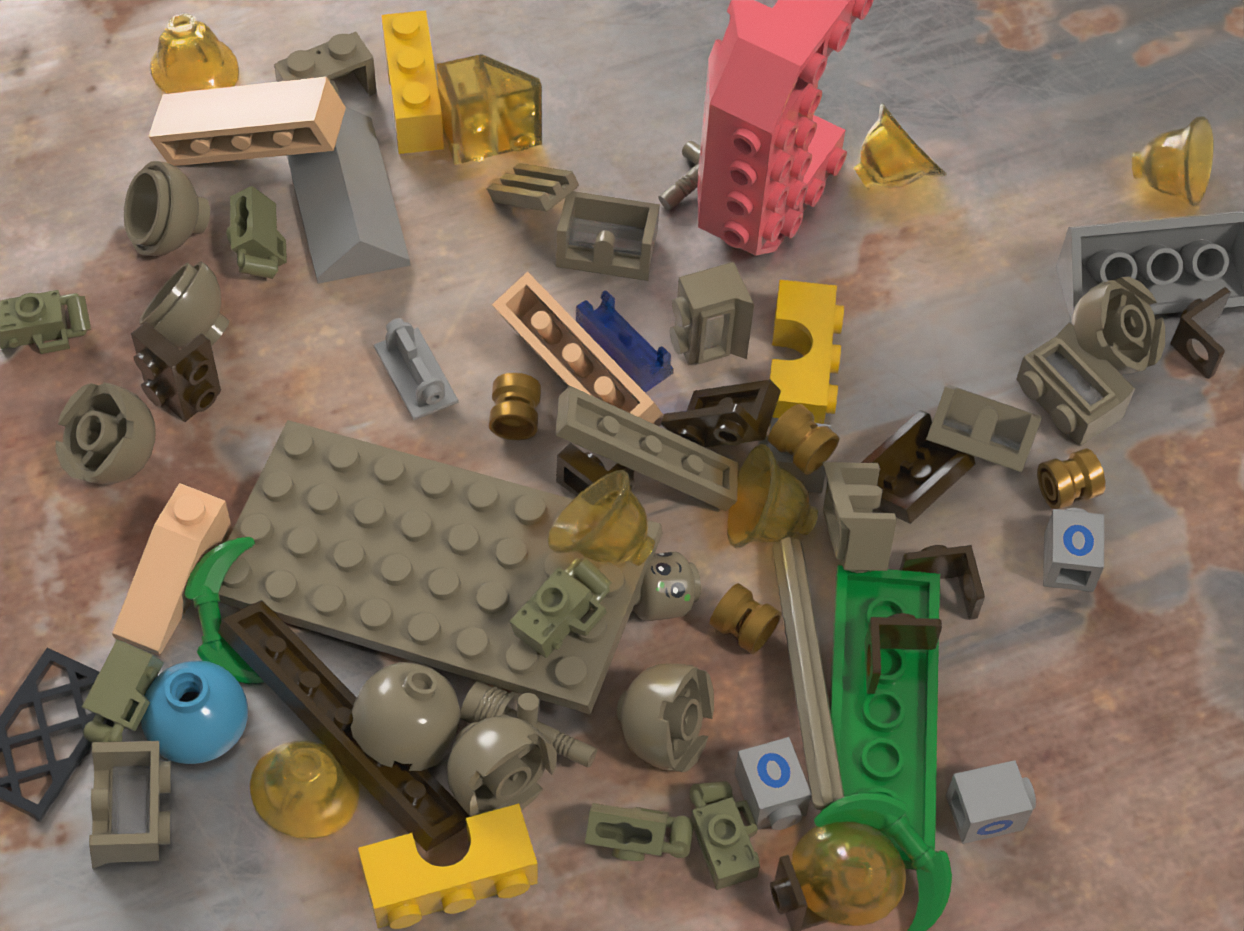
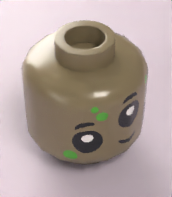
(668, 588)

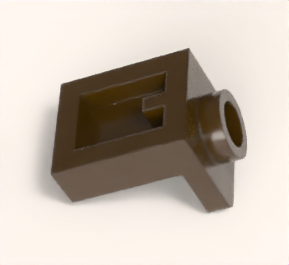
(580, 470)

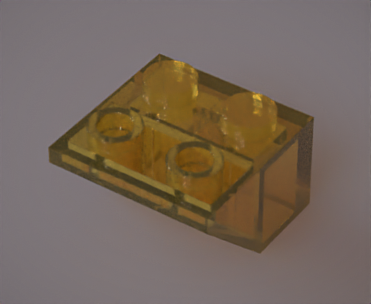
(488, 108)

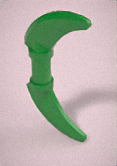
(204, 590)
(889, 815)

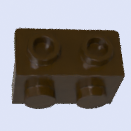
(174, 377)
(726, 414)
(916, 469)

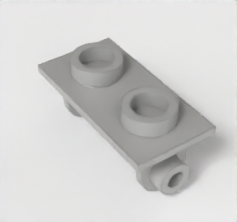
(414, 370)

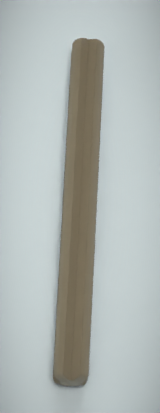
(807, 674)

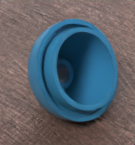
(198, 728)

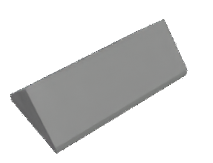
(348, 205)
(1170, 256)

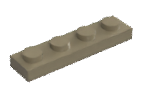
(647, 448)

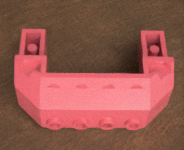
(759, 136)

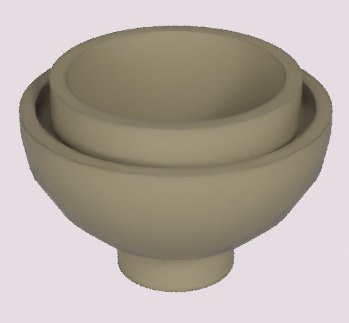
(163, 209)
(187, 306)

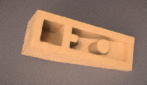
(179, 540)

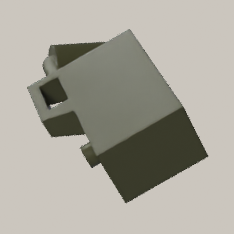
(255, 234)
(42, 318)
(561, 605)
(120, 692)
(638, 832)
(723, 835)

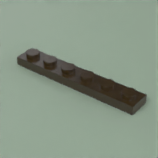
(325, 708)

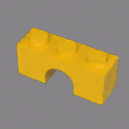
(412, 82)
(806, 323)
(408, 887)

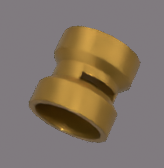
(514, 409)
(802, 438)
(1071, 478)
(745, 618)

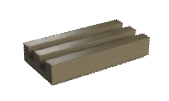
(530, 187)

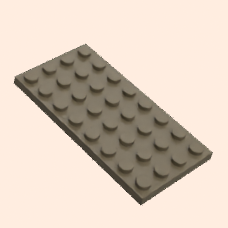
(419, 563)

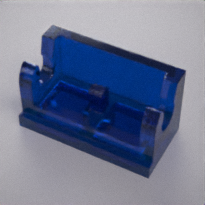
(624, 343)

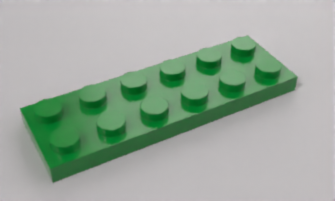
(889, 736)

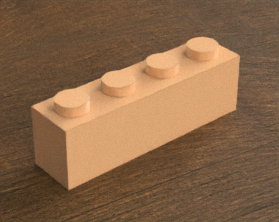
(248, 122)
(571, 349)

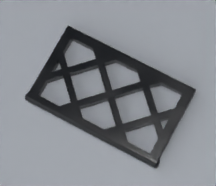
(28, 696)

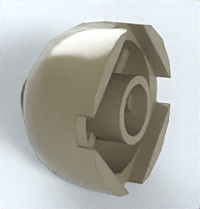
(1119, 325)
(105, 434)
(665, 714)
(406, 716)
(498, 764)

